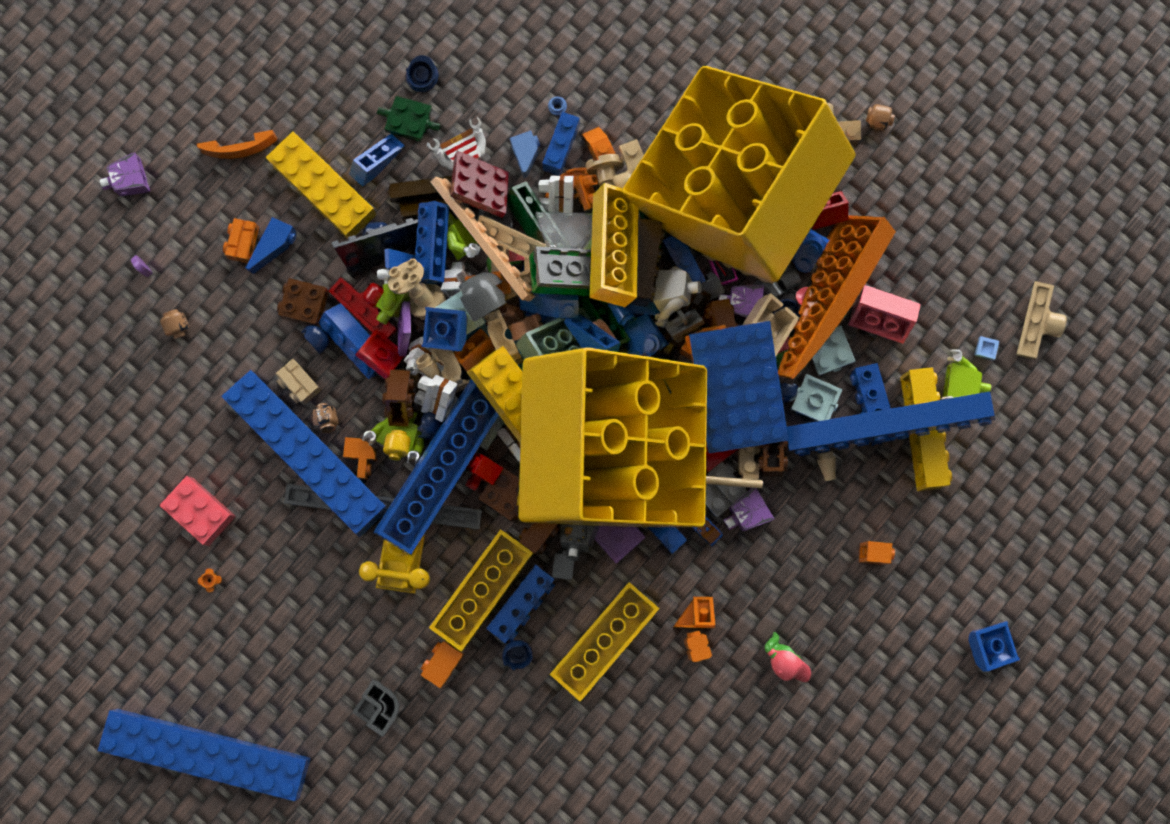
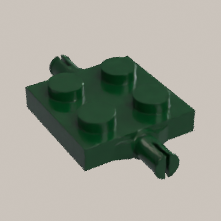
(408, 118)

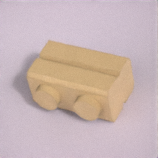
(298, 382)

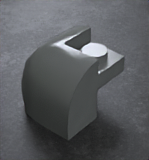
(482, 295)
(378, 707)

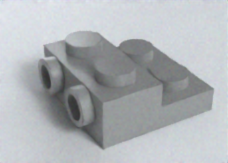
(721, 496)

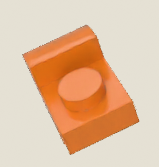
(360, 450)

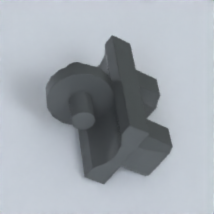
(683, 324)

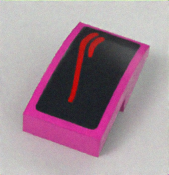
(725, 274)

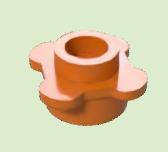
(203, 580)

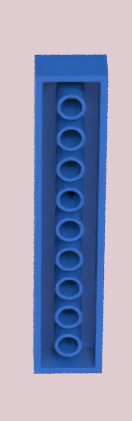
(891, 423)
(305, 453)
(437, 470)
(204, 754)

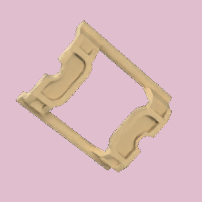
(496, 331)
(746, 467)

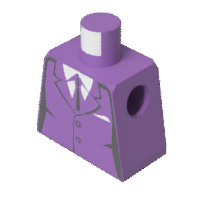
(126, 176)
(743, 299)
(748, 512)

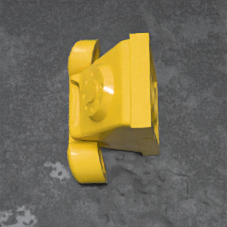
(397, 569)

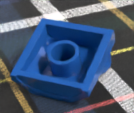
(809, 251)
(445, 329)
(644, 337)
(993, 646)

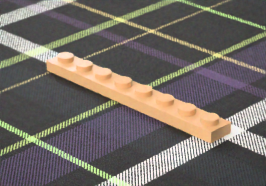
(487, 243)

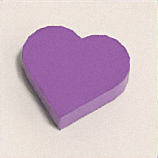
(140, 266)

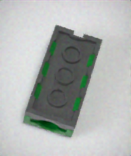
(560, 271)

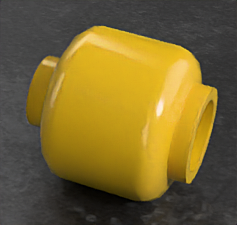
(396, 444)

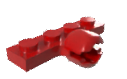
(363, 305)

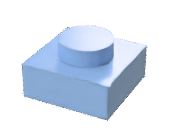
(986, 348)

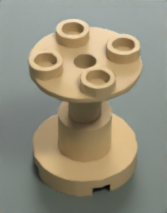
(605, 167)
(407, 279)

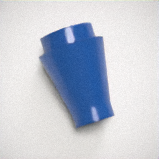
(622, 314)

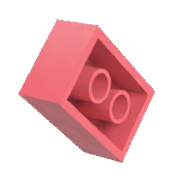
(884, 314)
(197, 511)

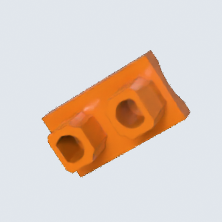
(585, 189)

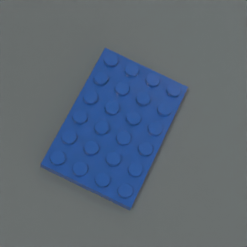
(741, 386)

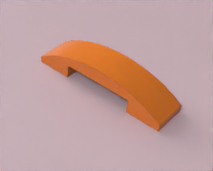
(262, 141)

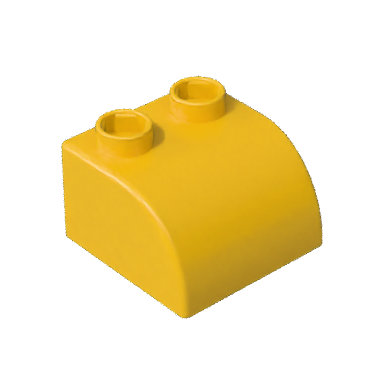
(742, 170)
(612, 441)

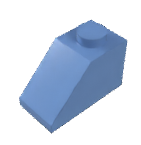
(525, 150)

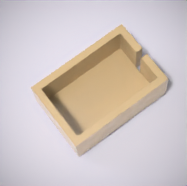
(781, 321)

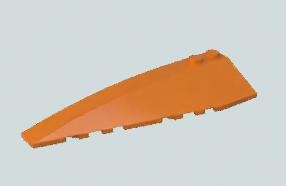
(840, 276)

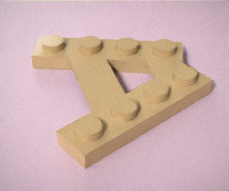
(514, 241)

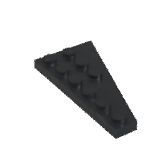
(369, 250)

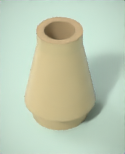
(428, 366)
(827, 464)

